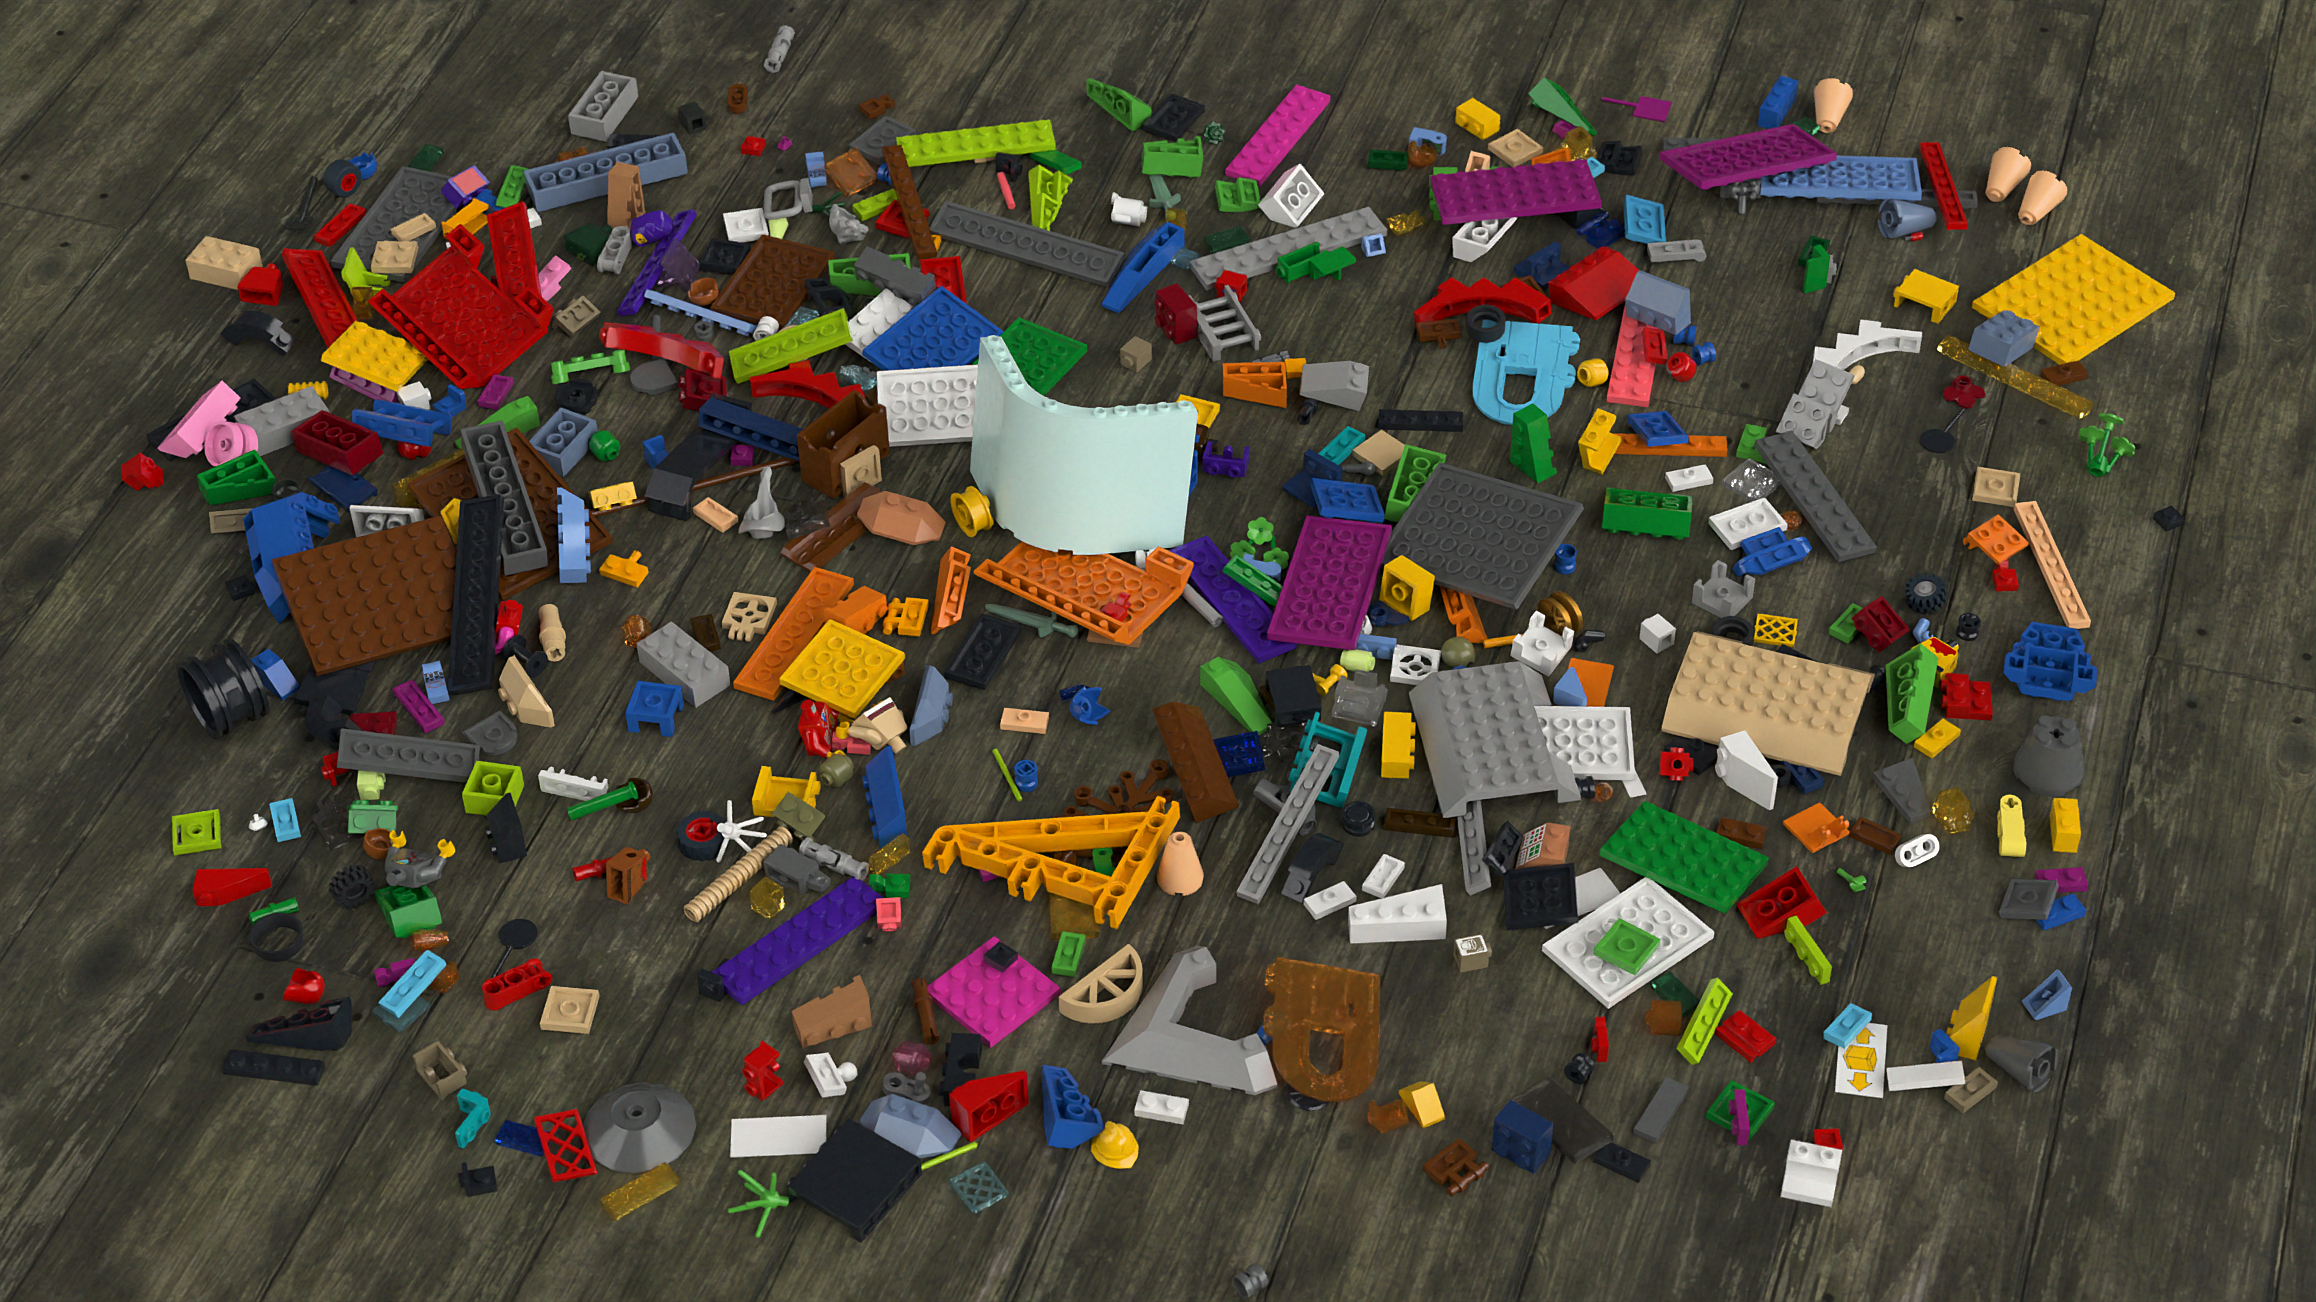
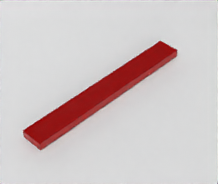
(1943, 186)

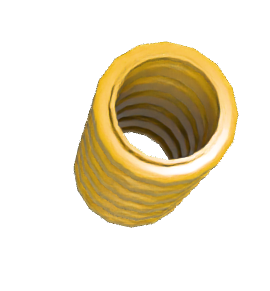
(320, 388)

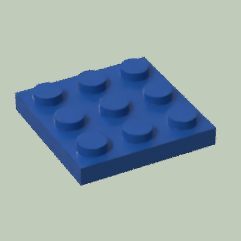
(1347, 500)

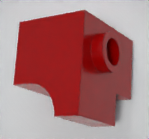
(142, 472)

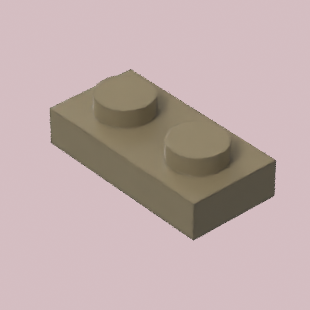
(227, 520)
(1976, 1087)

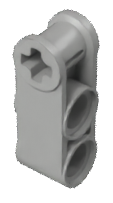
(615, 250)

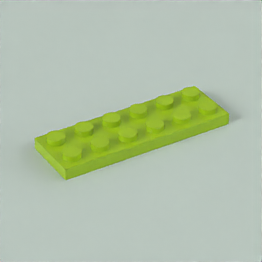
(790, 346)

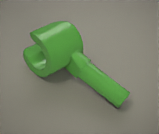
(1856, 883)

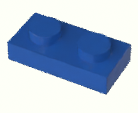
(2063, 911)

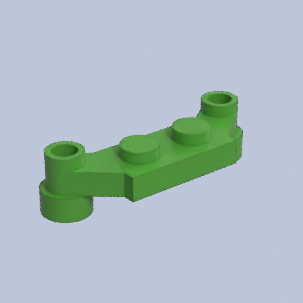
(598, 359)

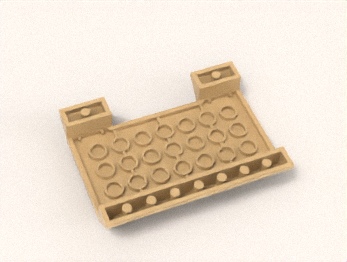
(1783, 702)

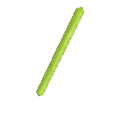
(1007, 775)
(949, 1155)

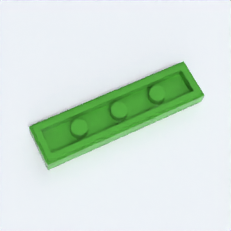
(512, 187)

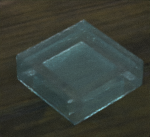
(1184, 257)

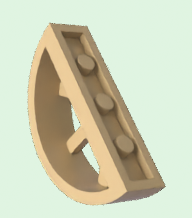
(1073, 1001)

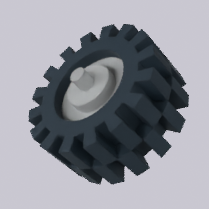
(1925, 593)

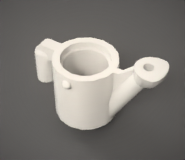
(1127, 211)

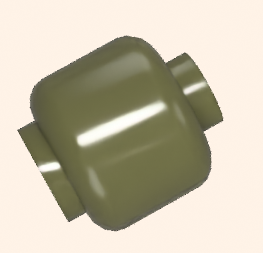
(836, 770)

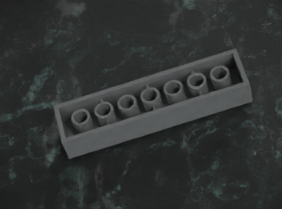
(497, 472)

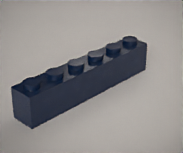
(750, 427)

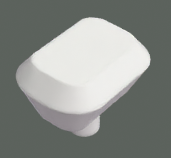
(258, 823)

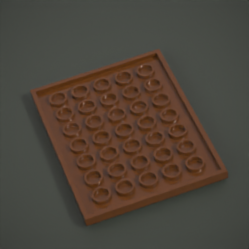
(454, 480)
(371, 594)

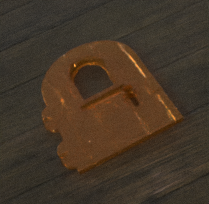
(1319, 1000)

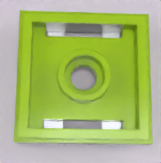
(194, 822)

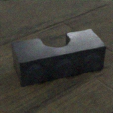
(963, 1053)

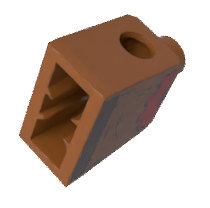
(626, 874)

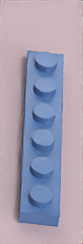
(694, 310)

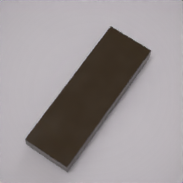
(1419, 822)

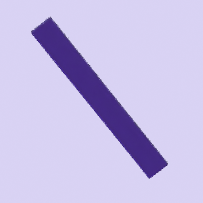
(653, 267)

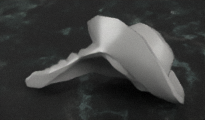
(762, 515)

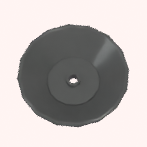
(639, 1143)

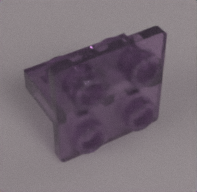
(678, 266)

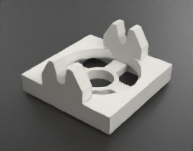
(1402, 651)

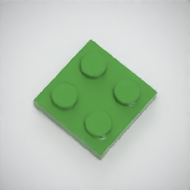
(1627, 946)

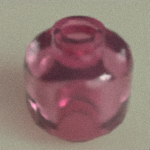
(911, 1057)

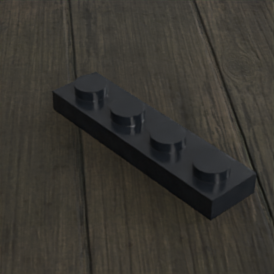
(1420, 420)
(273, 1067)

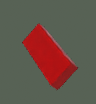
(340, 225)

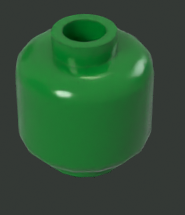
(604, 445)

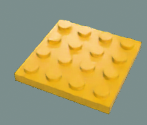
(375, 356)
(842, 668)

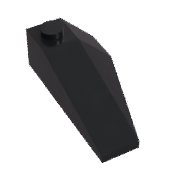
(314, 1030)

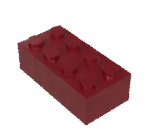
(337, 442)

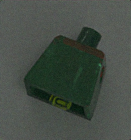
(587, 242)

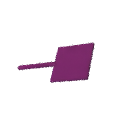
(1647, 107)

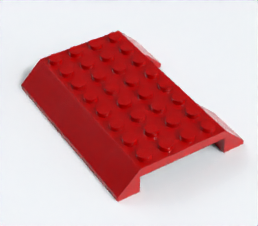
(462, 317)

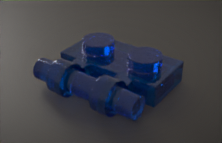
(1606, 233)

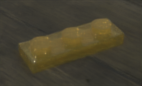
(640, 1191)

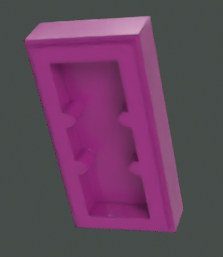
(495, 392)

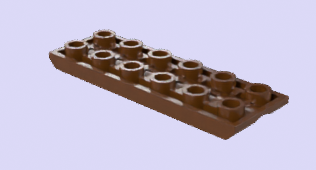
(823, 545)

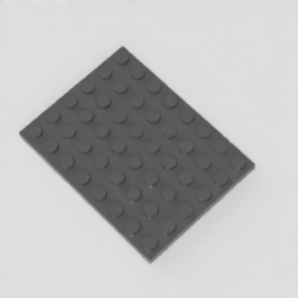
(1482, 533)

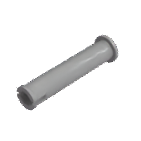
(1202, 606)

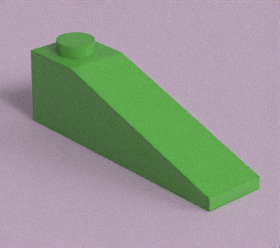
(1120, 104)
(1235, 692)

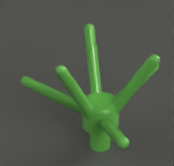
(768, 1199)

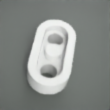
(1915, 851)

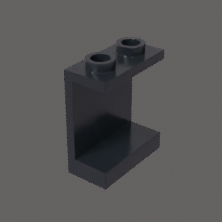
(1293, 695)

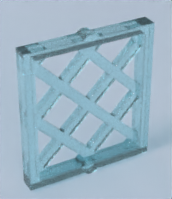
(969, 1174)

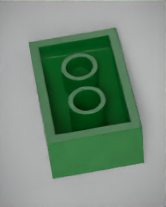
(408, 909)

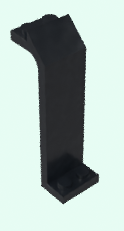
(678, 472)

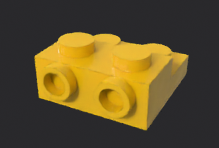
(619, 493)

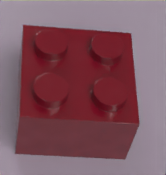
(1176, 314)

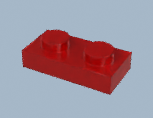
(1654, 346)

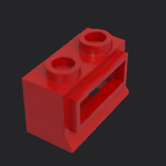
(759, 1071)

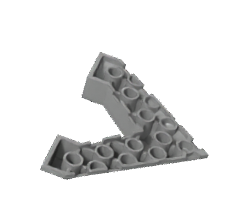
(1170, 1050)

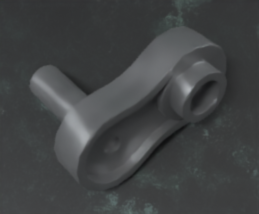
(914, 1090)

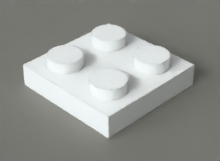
(745, 225)

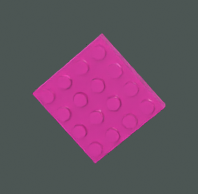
(992, 1000)

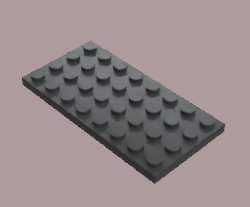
(403, 199)

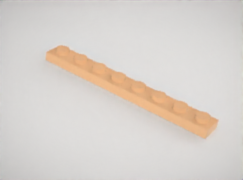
(2052, 565)

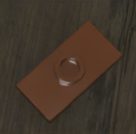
(2065, 373)

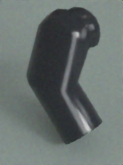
(1585, 637)

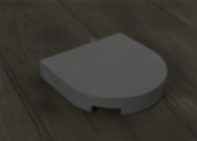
(653, 378)
(493, 734)

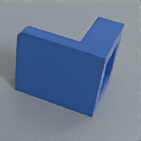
(654, 451)

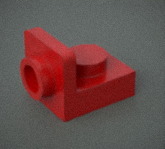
(330, 768)

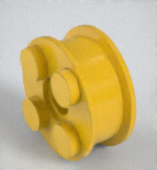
(971, 511)

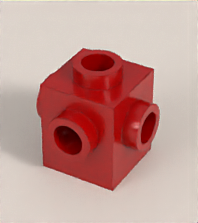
(1666, 763)

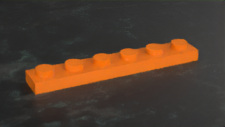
(1697, 446)

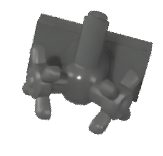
(1741, 190)

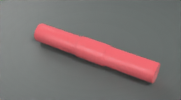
(1006, 190)

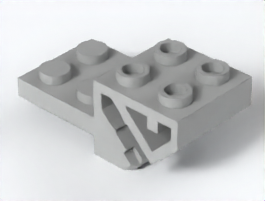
(1817, 405)

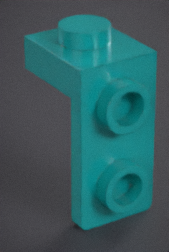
(479, 1114)

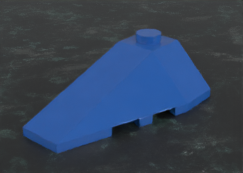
(1066, 1111)

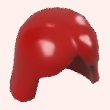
(304, 987)

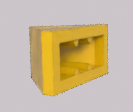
(1423, 1103)

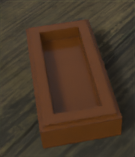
(1875, 835)

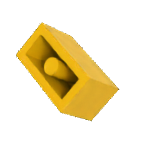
(1477, 119)
(2065, 825)

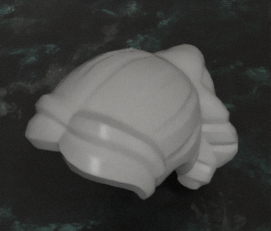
(845, 225)

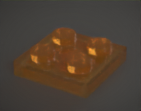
(851, 172)

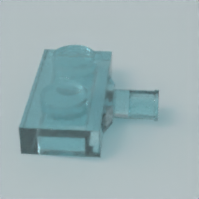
(856, 376)

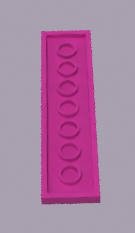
(1278, 134)

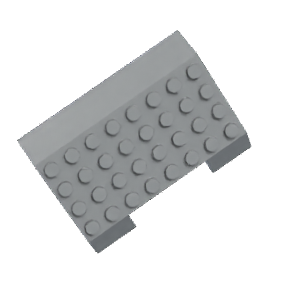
(1487, 736)

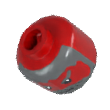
(1681, 366)

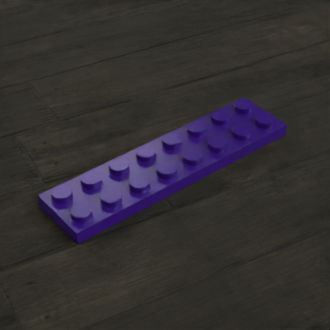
(1241, 608)
(798, 940)

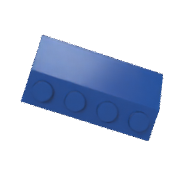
(884, 797)

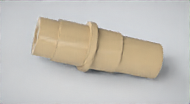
(551, 632)

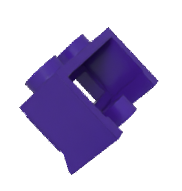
(1225, 464)

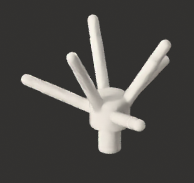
(733, 831)

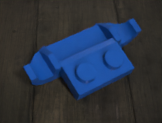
(1769, 552)

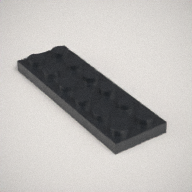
(251, 396)

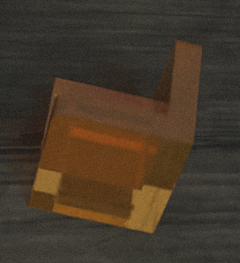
(361, 307)

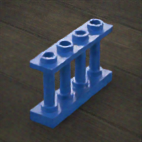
(403, 422)

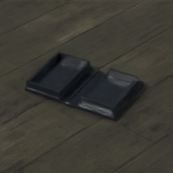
(343, 686)

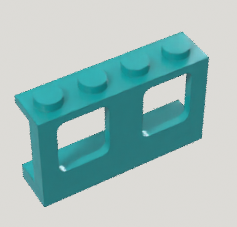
(1345, 766)

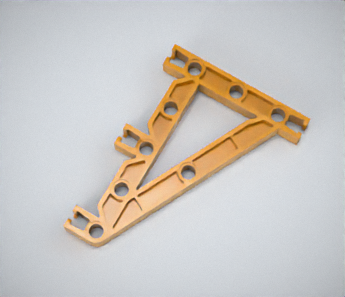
(1012, 849)

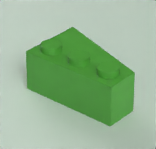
(1173, 159)

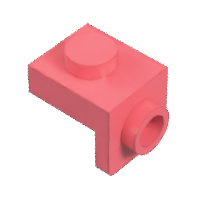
(888, 914)

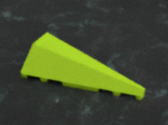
(1046, 195)

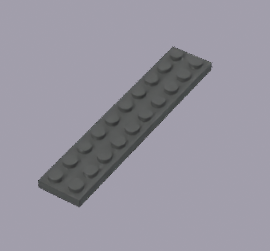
(1027, 243)

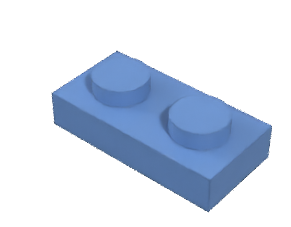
(1379, 646)

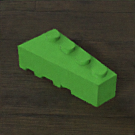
(844, 276)
(1412, 473)
(1910, 691)

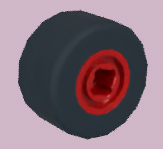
(342, 178)

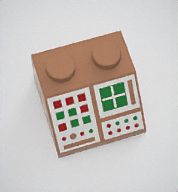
(1544, 846)

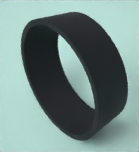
(274, 921)

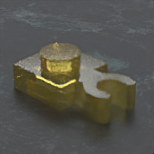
(1402, 223)

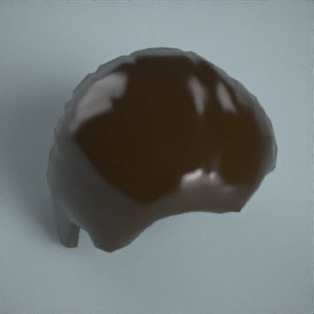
(644, 799)

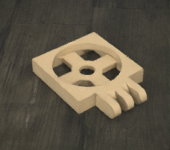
(746, 627)

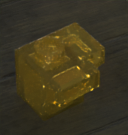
(1579, 144)
(1953, 810)

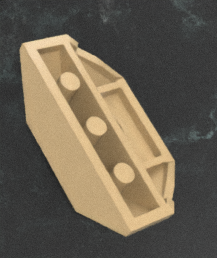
(522, 696)

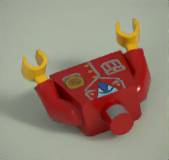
(817, 727)

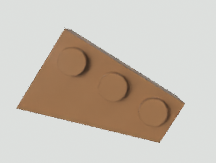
(624, 195)
(833, 1016)

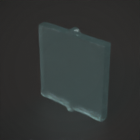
(415, 1010)

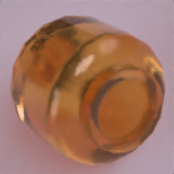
(635, 630)

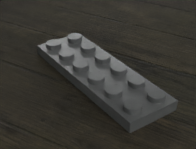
(406, 755)

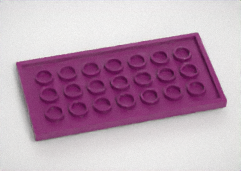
(1747, 156)
(1515, 191)
(1330, 583)

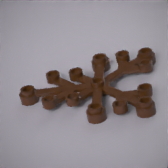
(1084, 797)

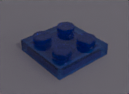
(1240, 753)

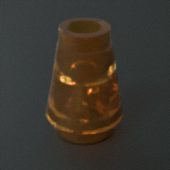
(429, 939)

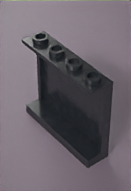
(856, 1178)

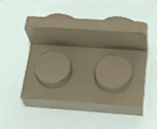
(575, 316)

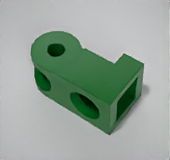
(1103, 861)

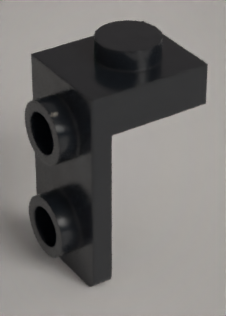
(711, 984)

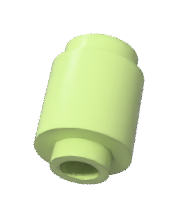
(1356, 660)

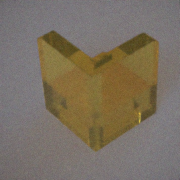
(1177, 217)
(767, 898)

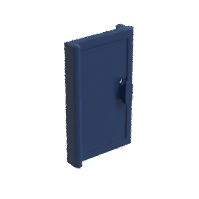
(343, 487)

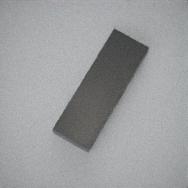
(1661, 1110)

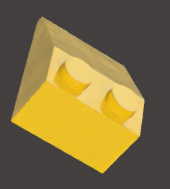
(1972, 1019)

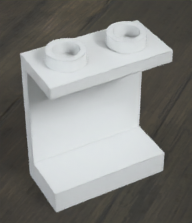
(1811, 1173)

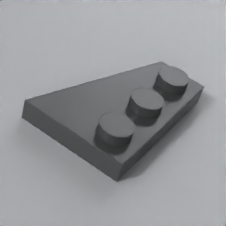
(1904, 790)

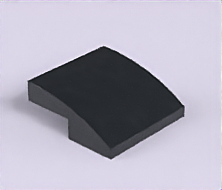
(1619, 159)

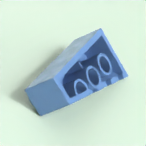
(572, 538)

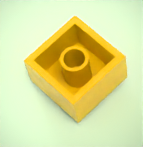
(1407, 587)

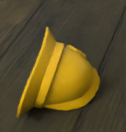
(1115, 1146)

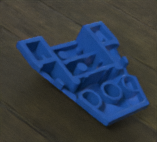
(2050, 663)

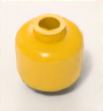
(1592, 372)

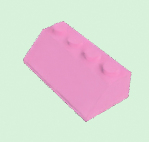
(192, 429)

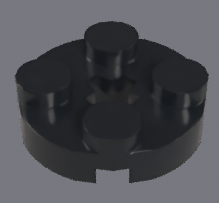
(582, 404)

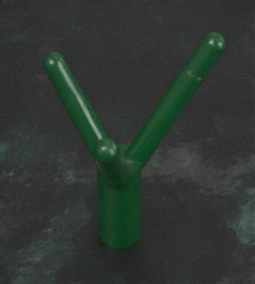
(822, 207)

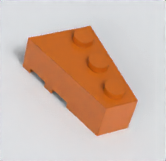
(1256, 382)

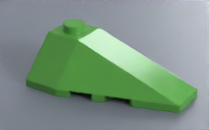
(517, 414)

